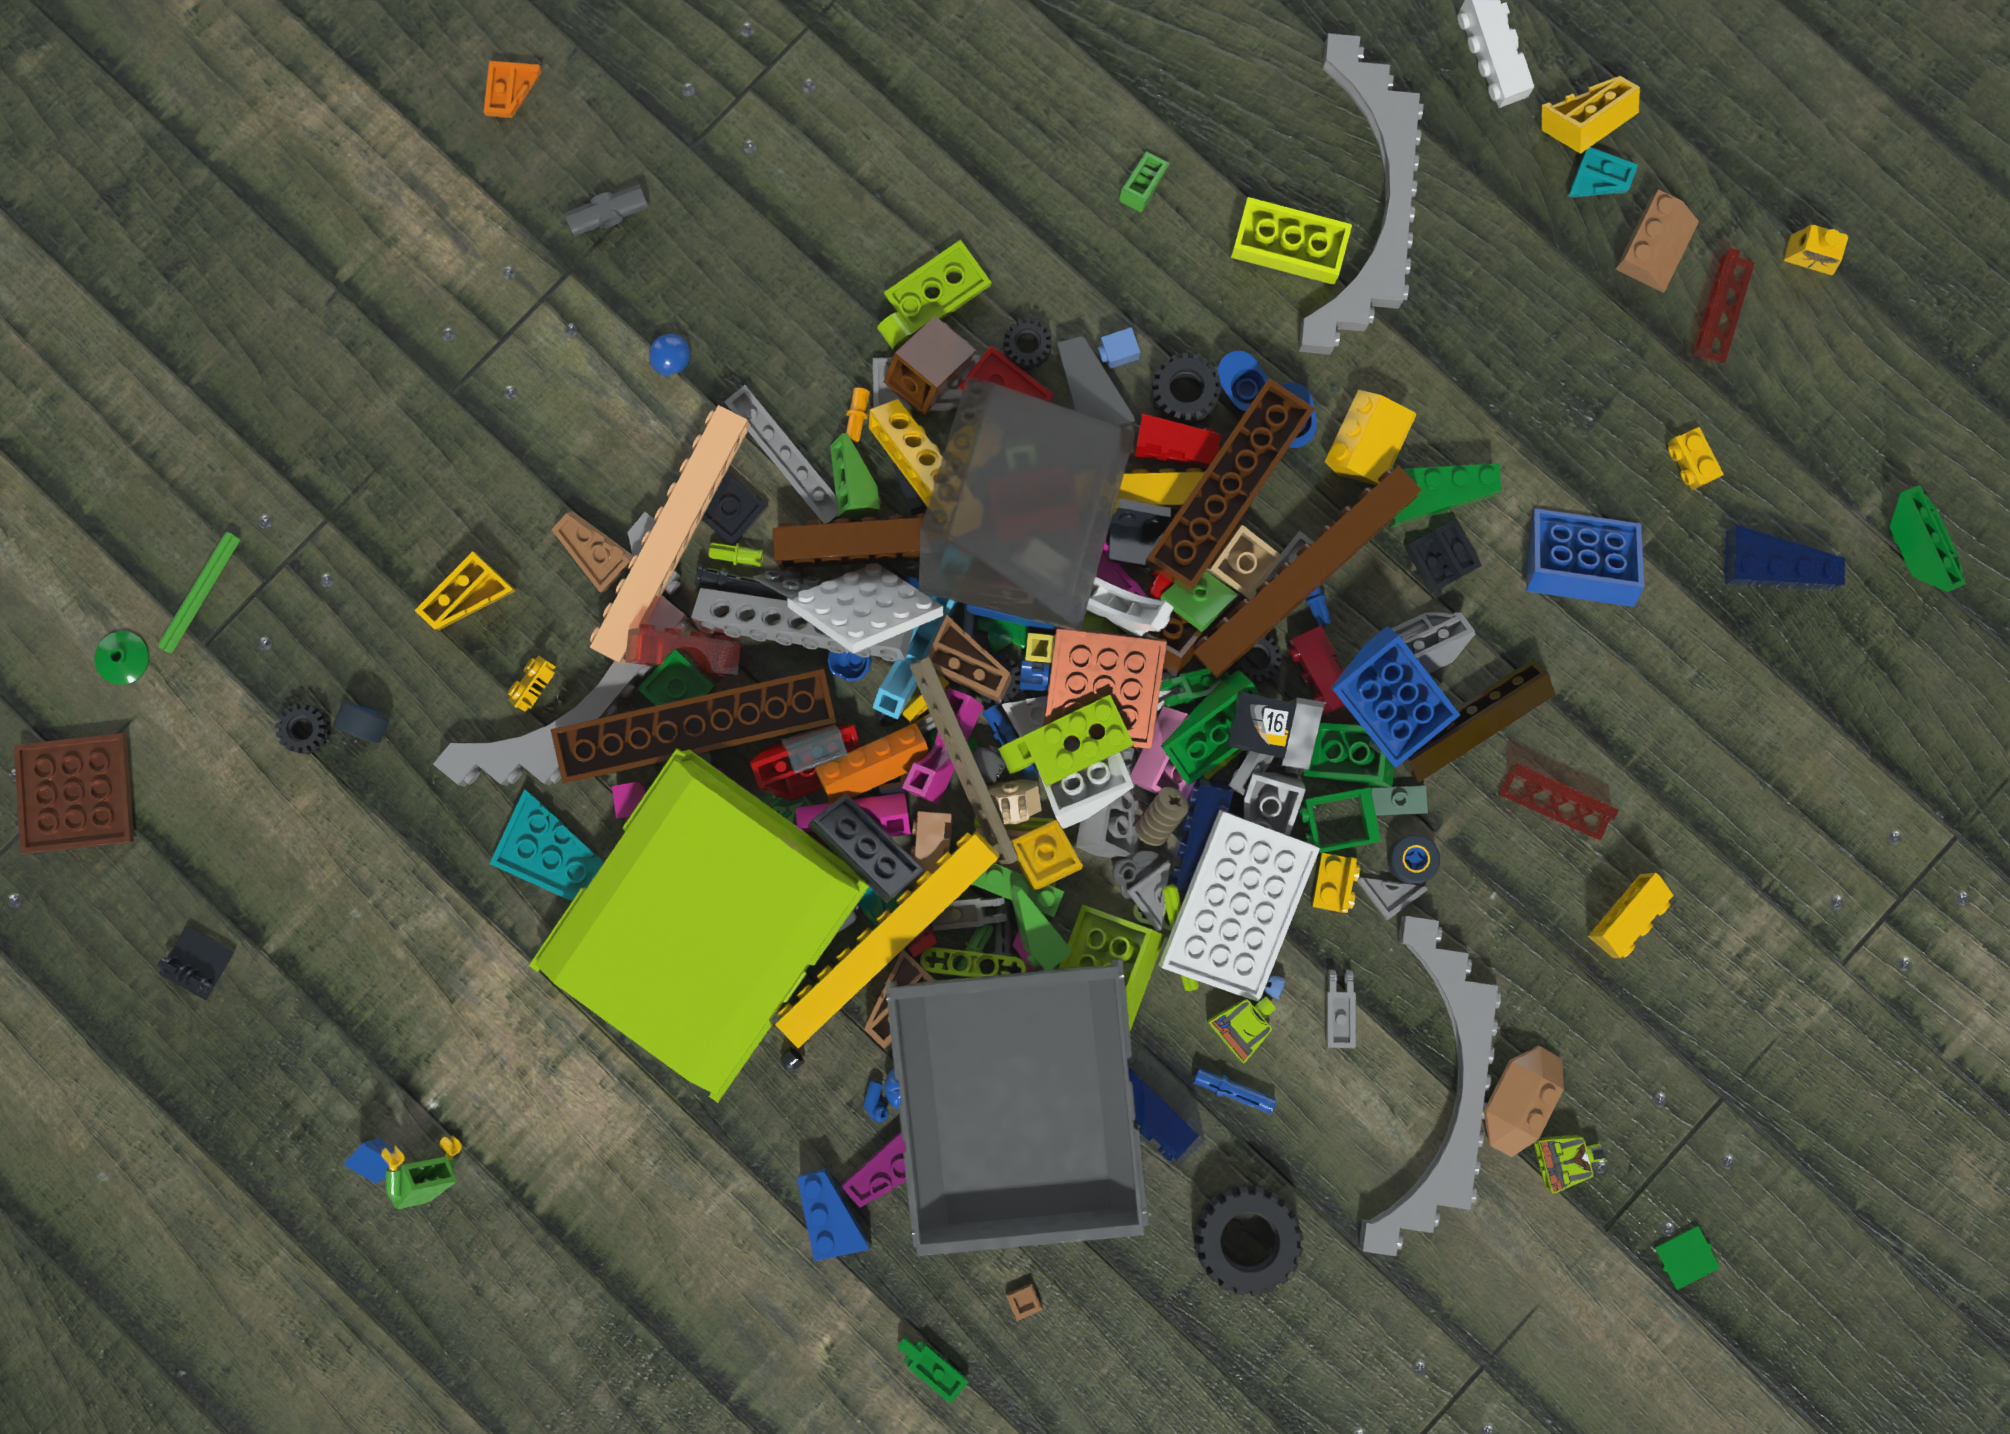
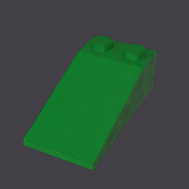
(1203, 735)

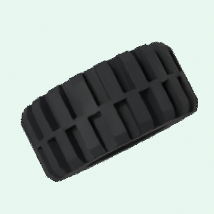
(1269, 1271)

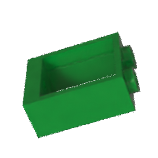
(1367, 814)

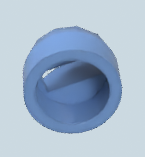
(1276, 987)

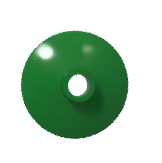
(133, 658)

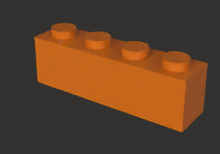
(872, 763)

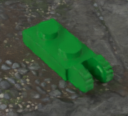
(1192, 685)

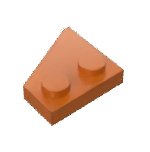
(508, 87)

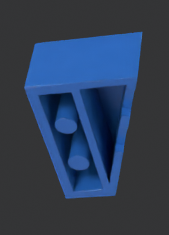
(828, 1218)

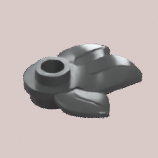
(1139, 865)

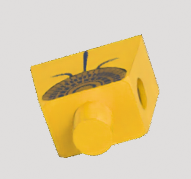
(1816, 249)

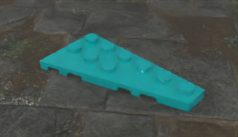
(545, 850)

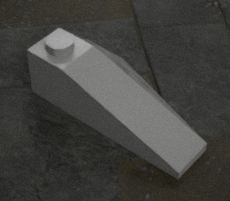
(1273, 800)
(1112, 829)

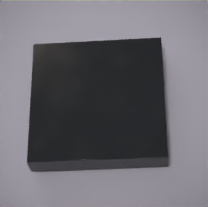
(733, 510)

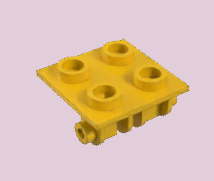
(519, 691)

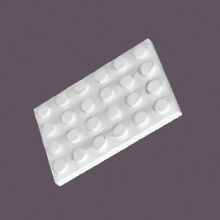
(1239, 906)

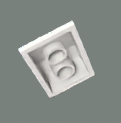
(1088, 790)

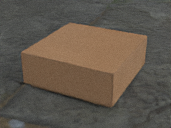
(1024, 1301)

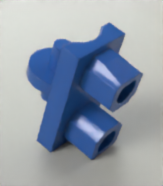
(1035, 675)

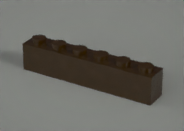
(1483, 718)

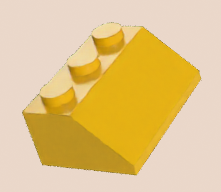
(1369, 437)
(1632, 915)

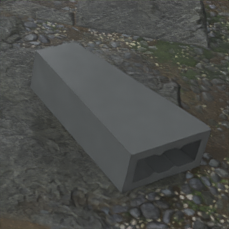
(1089, 384)

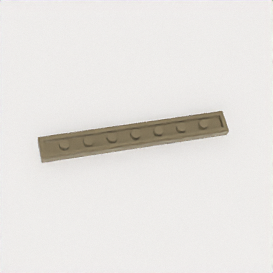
(963, 760)

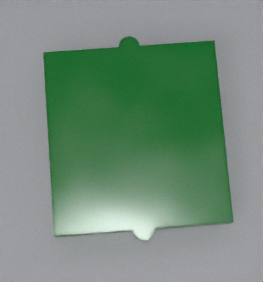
(1687, 1257)

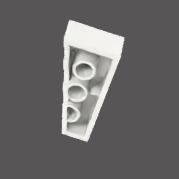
(1496, 50)

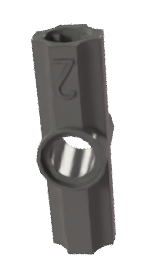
(606, 210)

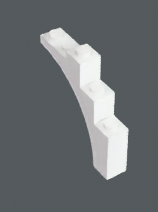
(1127, 610)

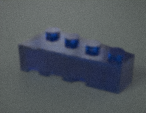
(1207, 801)

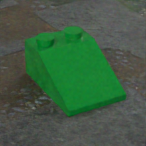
(1349, 756)

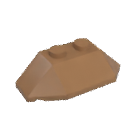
(1523, 1100)

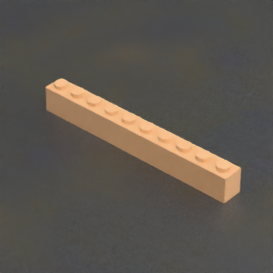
(671, 532)

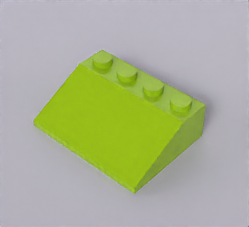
(1104, 938)

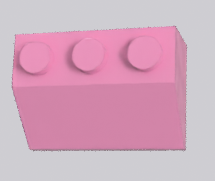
(1153, 766)

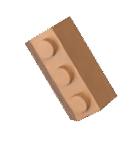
(1658, 241)

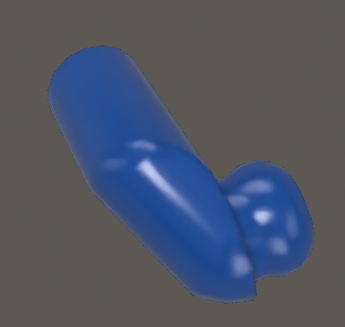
(873, 1104)

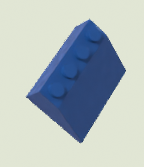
(1585, 558)
(1393, 697)

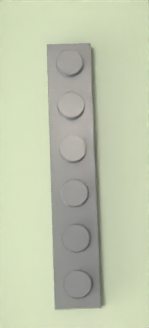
(785, 455)

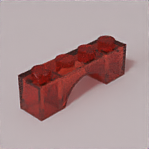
(651, 647)

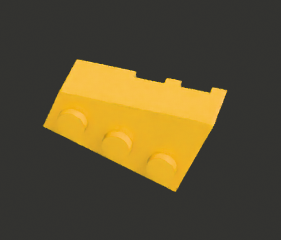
(1593, 115)
(463, 592)

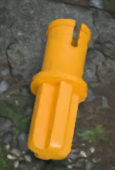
(857, 413)

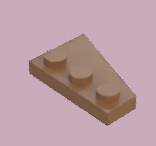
(592, 550)

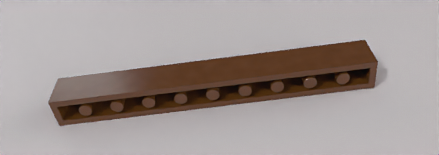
(1307, 572)

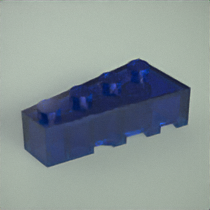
(1776, 562)
(1162, 1123)

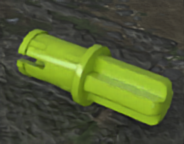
(736, 554)

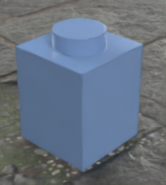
(1118, 348)

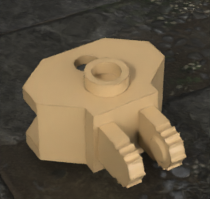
(1015, 800)

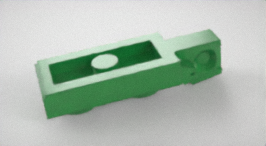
(933, 1369)

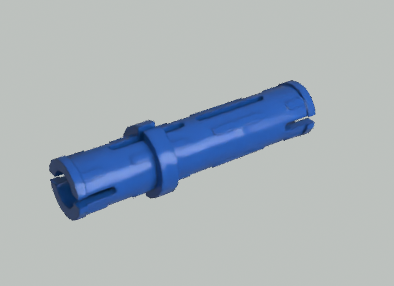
(1004, 733)
(1223, 1086)

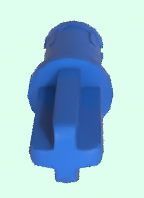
(1318, 608)

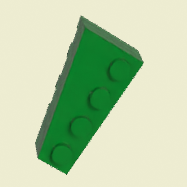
(1449, 488)

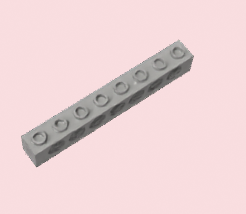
(714, 603)

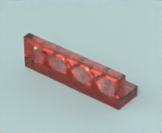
(1717, 306)
(1562, 792)

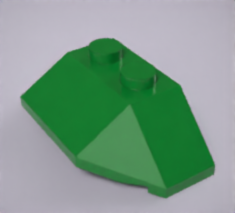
(1925, 541)

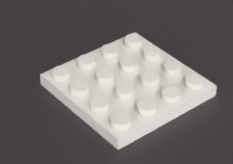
(865, 607)

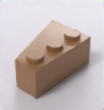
(967, 663)

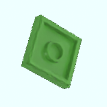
(1204, 603)

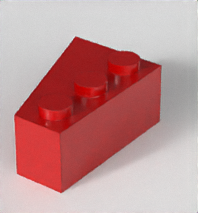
(1176, 443)

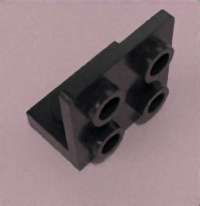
(1135, 531)

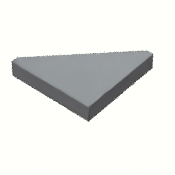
(1149, 894)
(1390, 896)

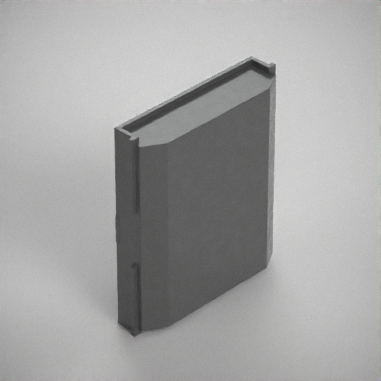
(1017, 1109)

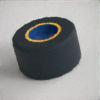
(361, 722)
(1424, 859)

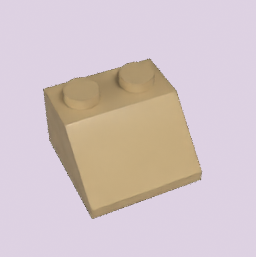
(1244, 562)

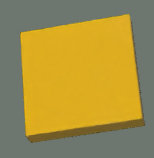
(1045, 855)

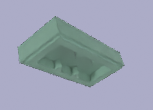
(1400, 800)

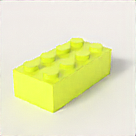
(1291, 241)

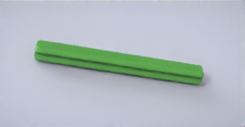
(198, 592)

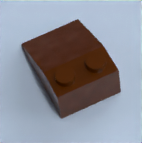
(1181, 642)

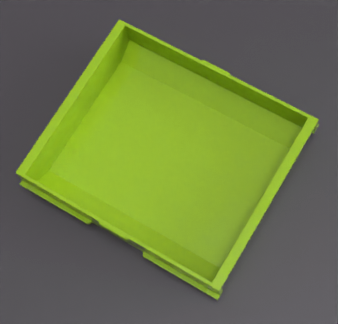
(700, 922)

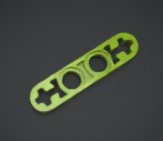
(974, 962)

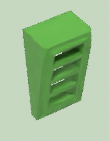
(1136, 196)

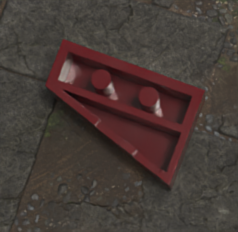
(1318, 666)

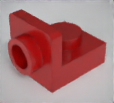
(923, 941)

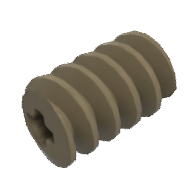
(1162, 817)

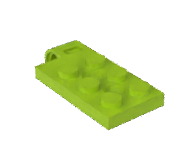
(916, 309)
(1047, 748)

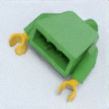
(422, 1180)

